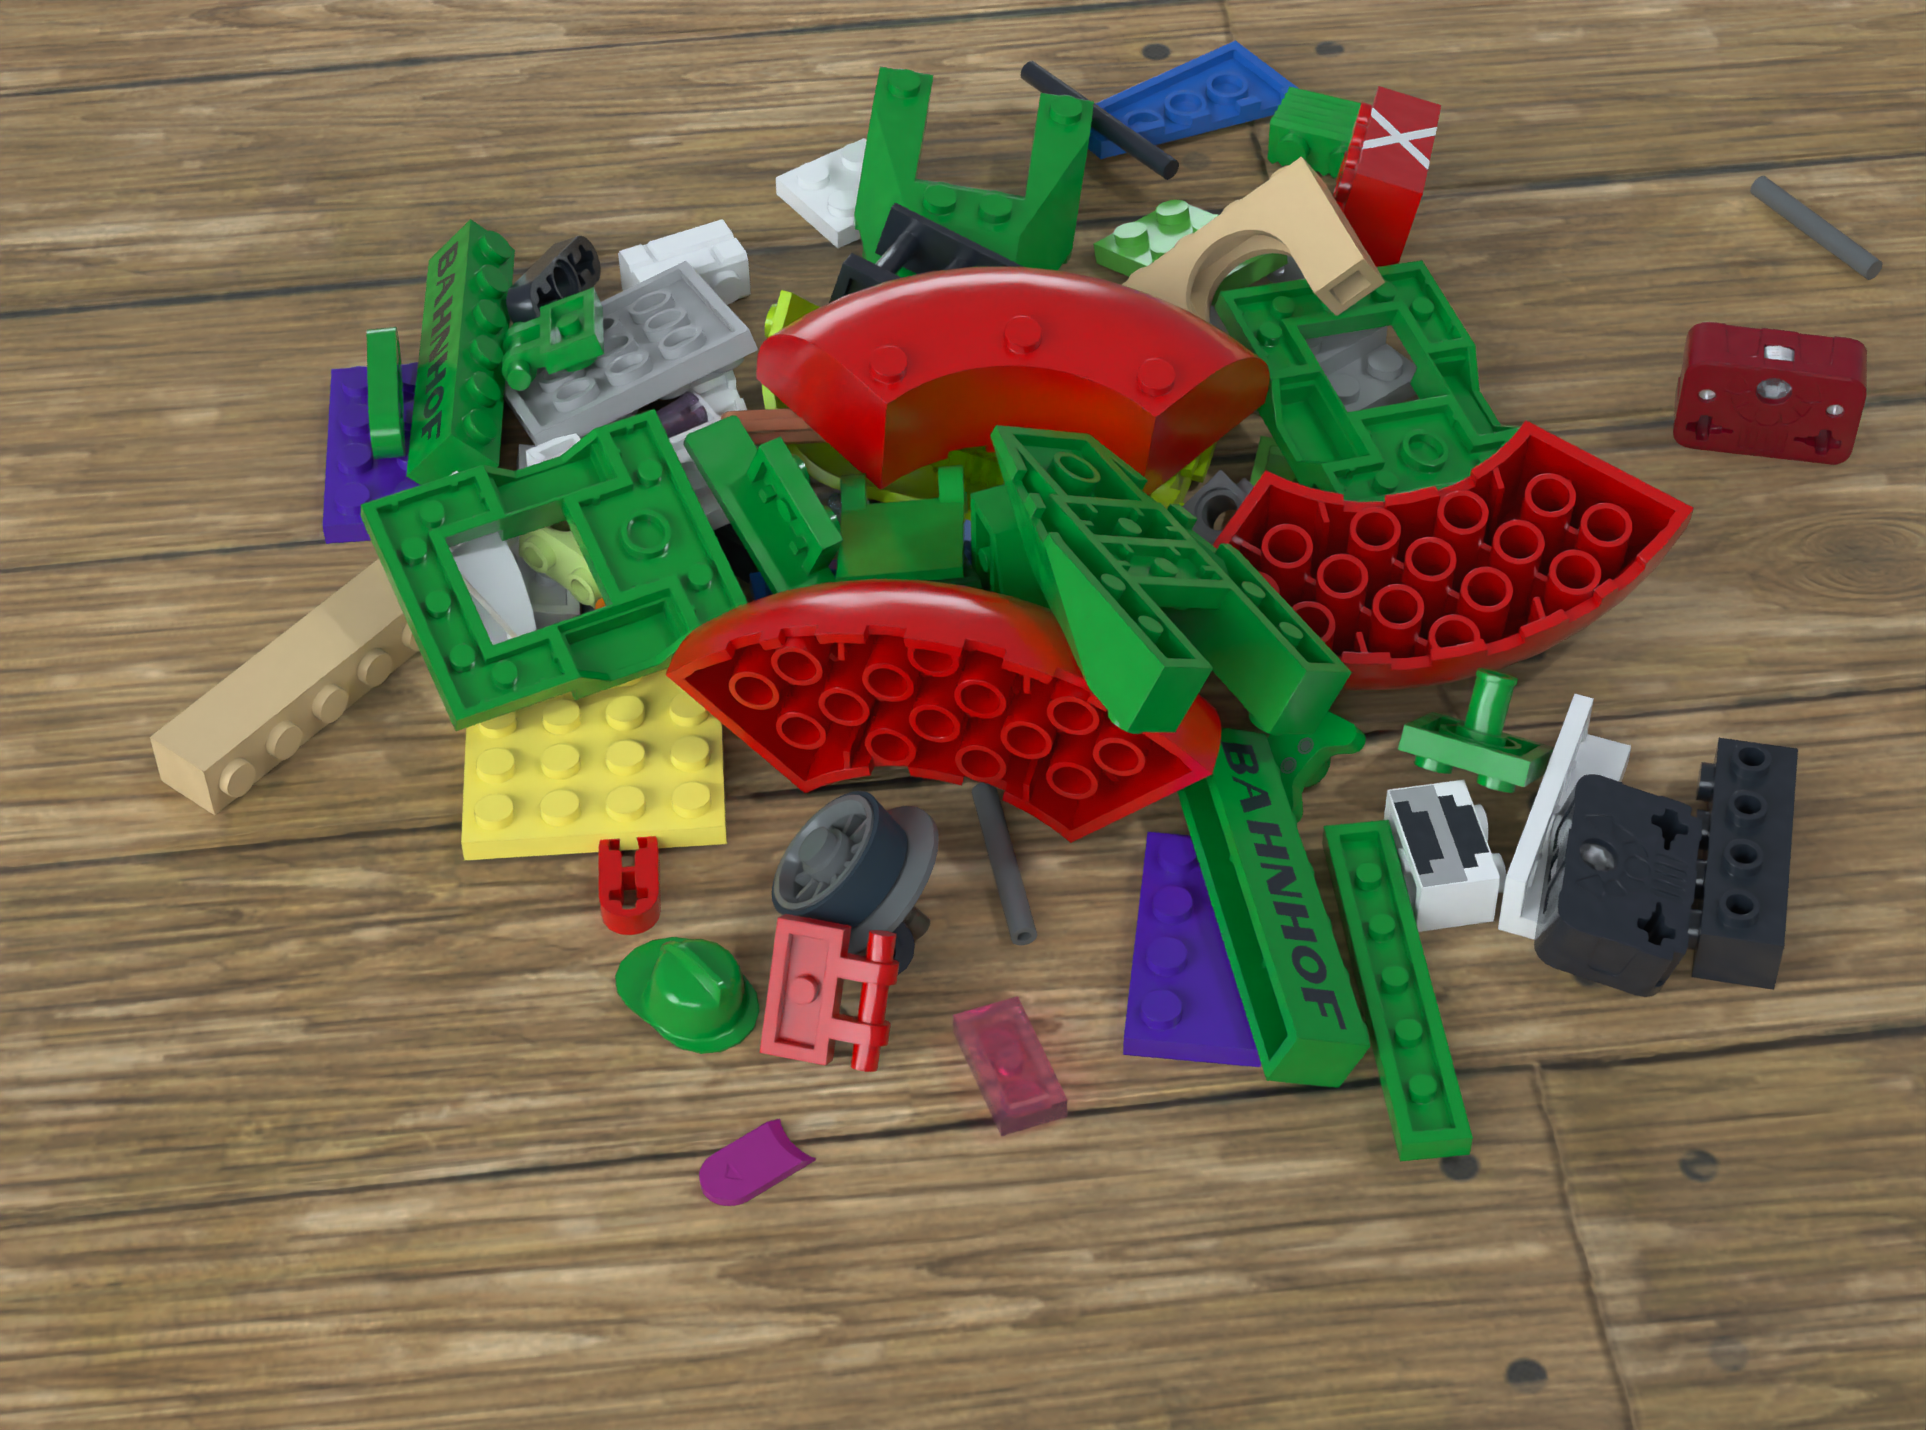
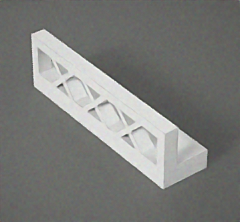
(1572, 758)

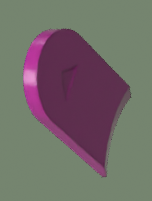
(751, 1165)

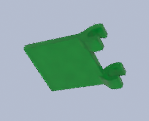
(903, 537)

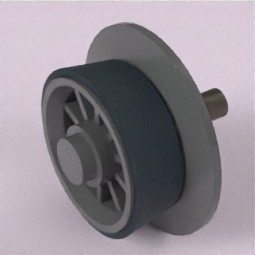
(859, 867)

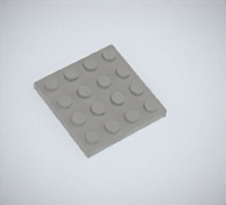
(654, 348)

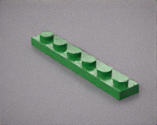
(1396, 992)

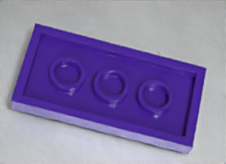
(351, 470)

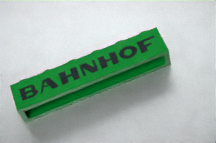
(461, 356)
(1273, 917)

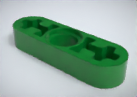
(385, 393)

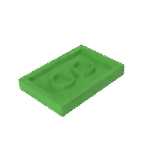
(1150, 237)

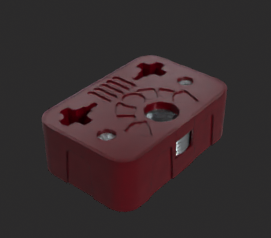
(1770, 393)

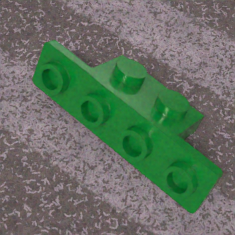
(768, 504)

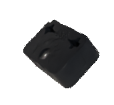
(1618, 886)

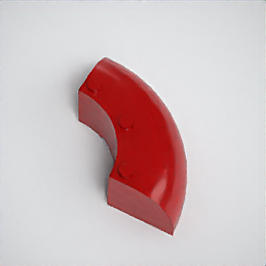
(954, 352)
(1460, 572)
(936, 684)

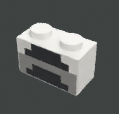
(1445, 854)

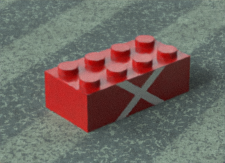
(1386, 171)

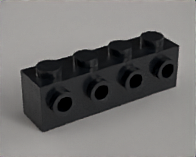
(1744, 863)

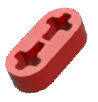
(642, 877)

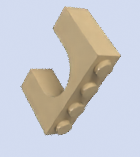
(1283, 216)

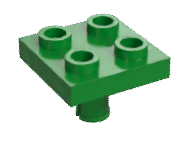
(1478, 741)

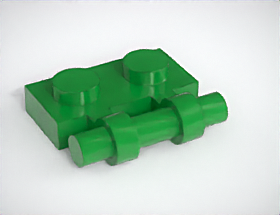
(563, 337)

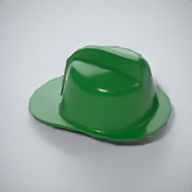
(689, 993)

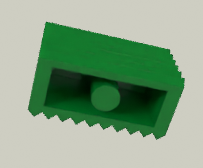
(1312, 128)

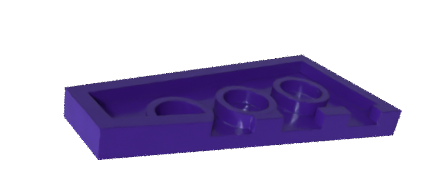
(1181, 977)

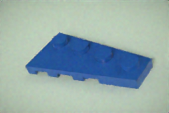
(1195, 98)

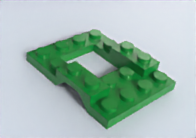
(1378, 447)
(635, 530)

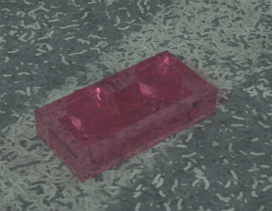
(1010, 1066)

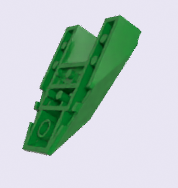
(1026, 229)
(1153, 599)

